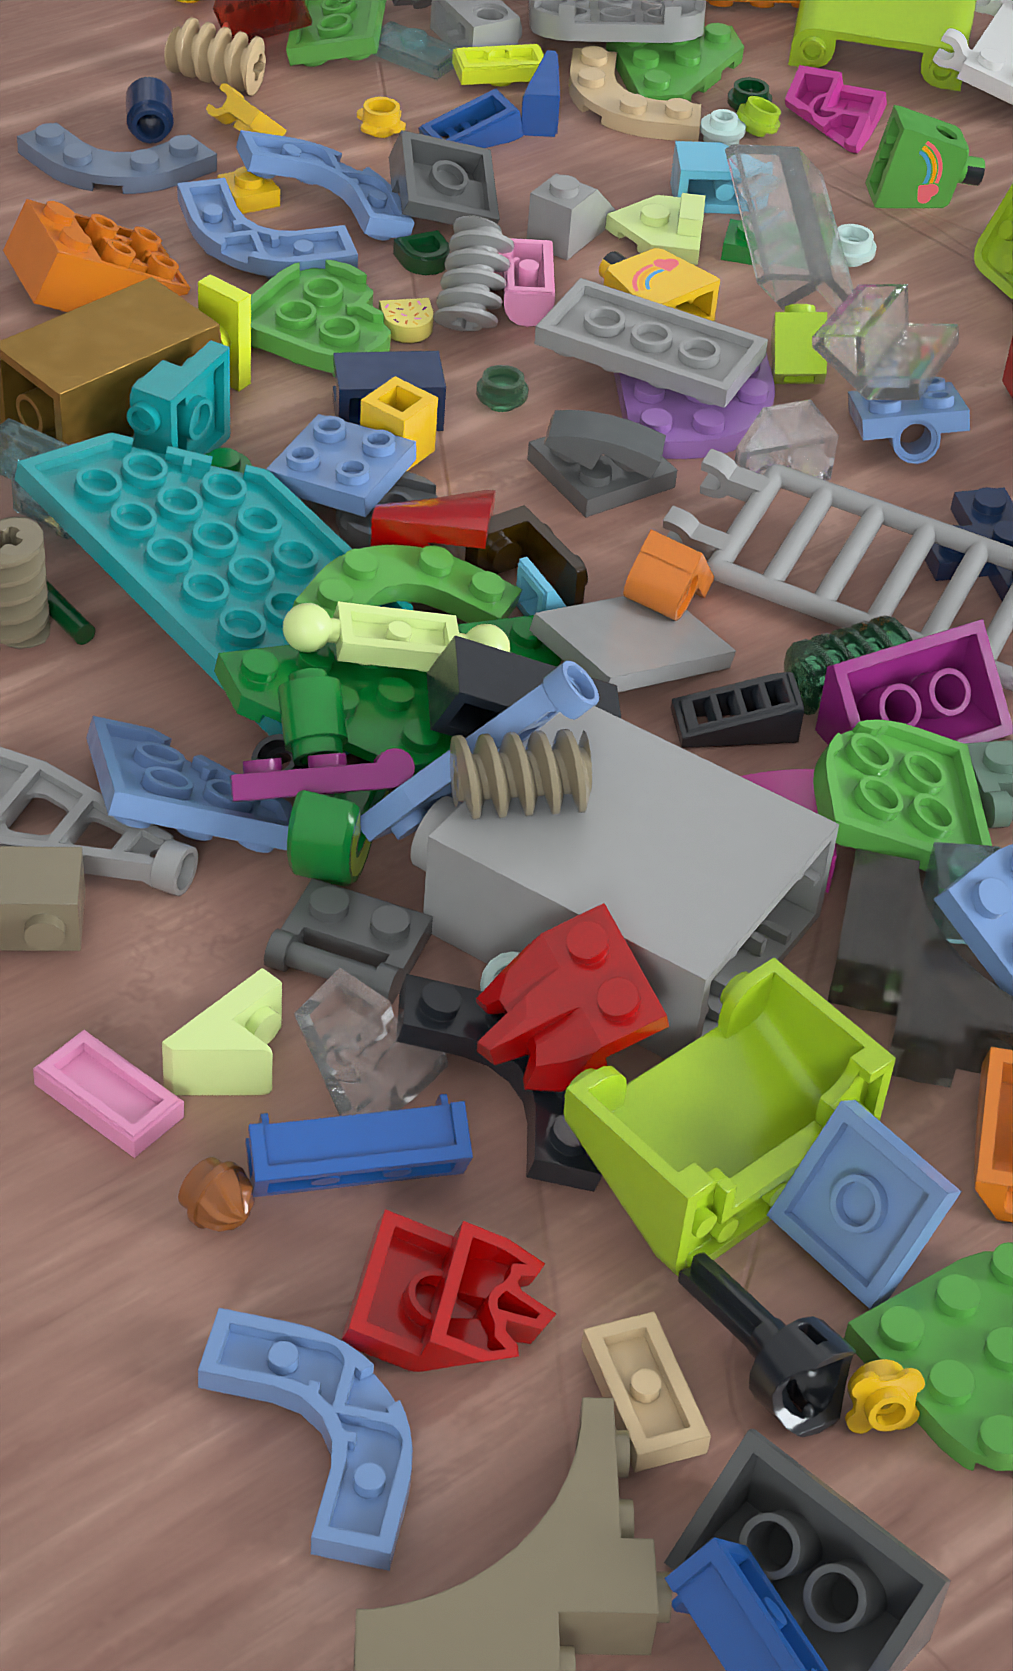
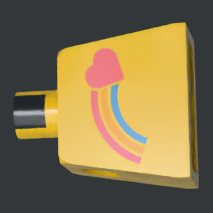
(664, 280)

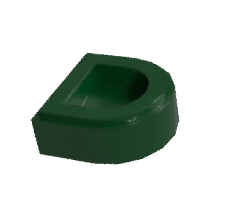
(422, 252)

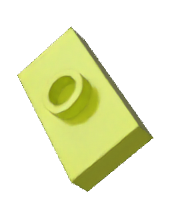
(496, 64)
(231, 310)

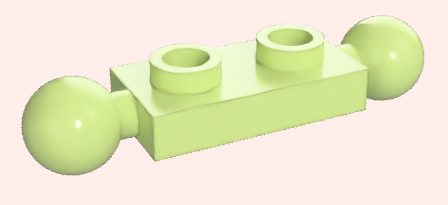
(382, 634)

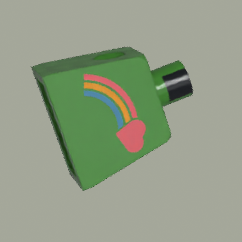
(920, 162)

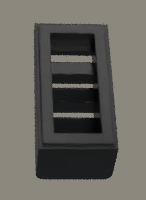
(759, 710)

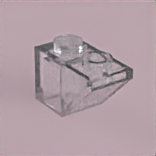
(789, 436)

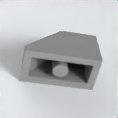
(566, 214)

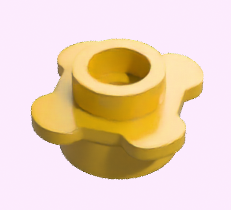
(381, 117)
(883, 1397)

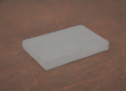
(631, 643)

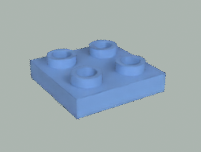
(938, 409)
(343, 464)

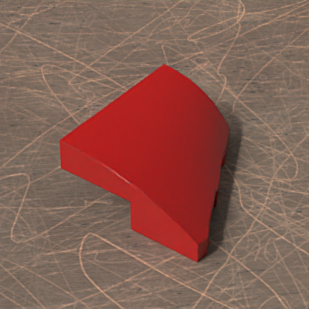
(440, 520)

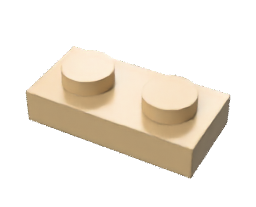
(648, 1390)

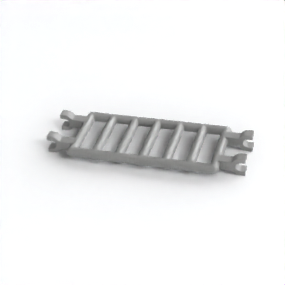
(759, 491)

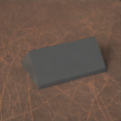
(838, 1571)

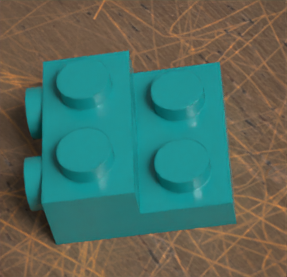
(183, 404)

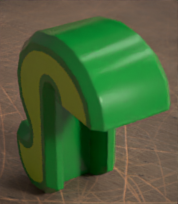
(327, 835)

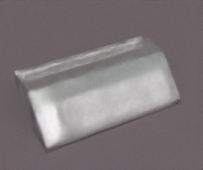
(788, 224)
(878, 348)

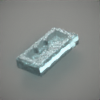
(415, 50)

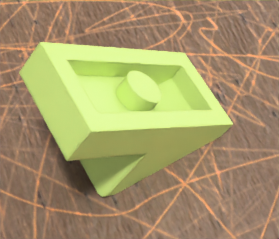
(227, 1043)

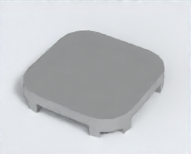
(618, 20)

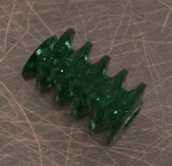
(811, 657)

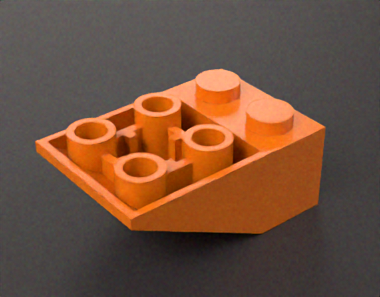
(80, 258)

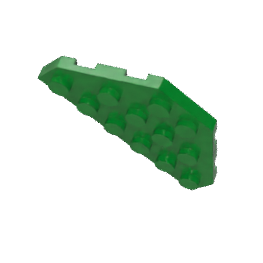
(380, 703)

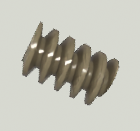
(23, 584)
(521, 771)

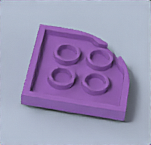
(692, 425)

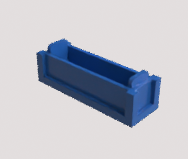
(358, 1149)
(740, 1611)

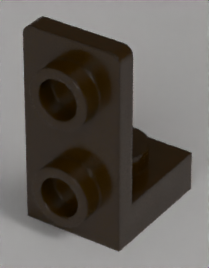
(521, 535)

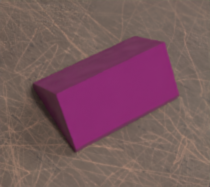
(932, 683)

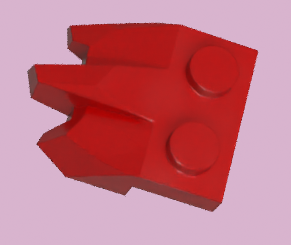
(569, 1002)
(443, 1297)

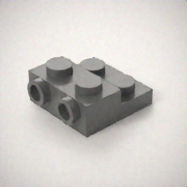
(442, 178)

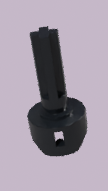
(792, 1361)

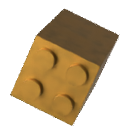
(80, 367)

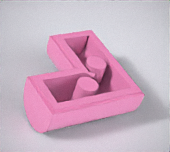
(529, 281)

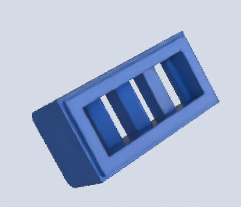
(542, 99)
(479, 123)

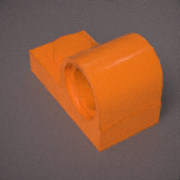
(667, 576)

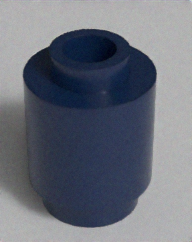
(149, 109)

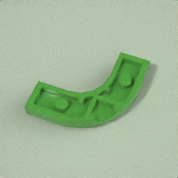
(412, 575)

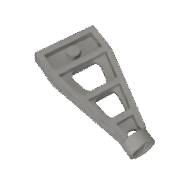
(131, 856)

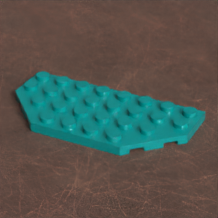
(189, 541)

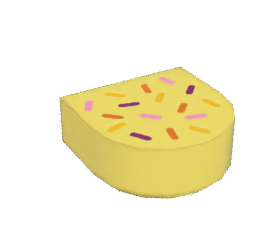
(408, 319)

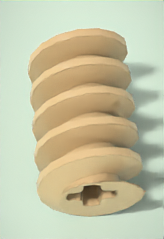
(216, 56)

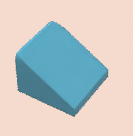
(536, 592)

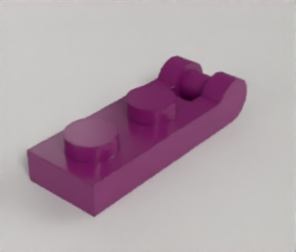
(324, 775)

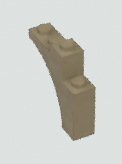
(560, 1593)

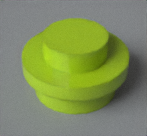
(759, 116)

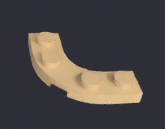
(595, 88)

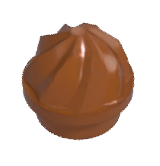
(217, 1195)

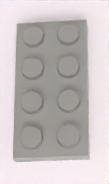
(651, 342)

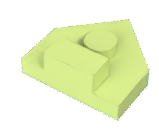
(663, 224)

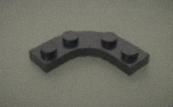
(451, 1022)

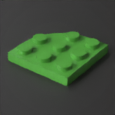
(899, 790)

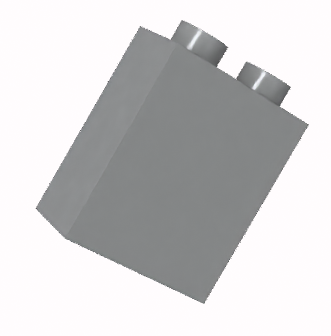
(680, 851)

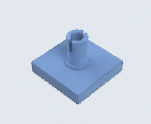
(863, 1203)

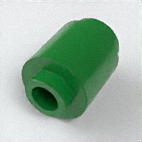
(312, 714)

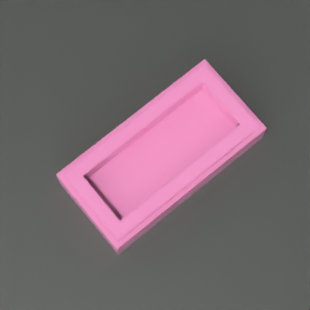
(109, 1093)

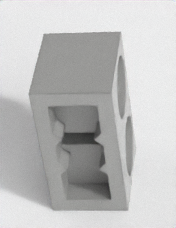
(475, 23)

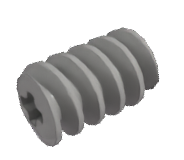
(472, 275)

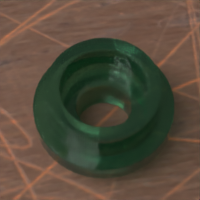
(502, 388)

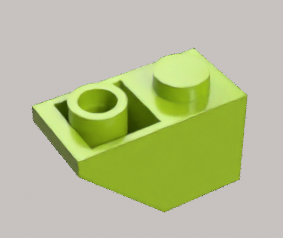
(791, 346)

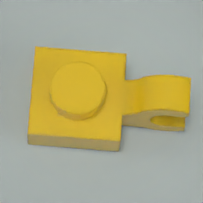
(246, 115)

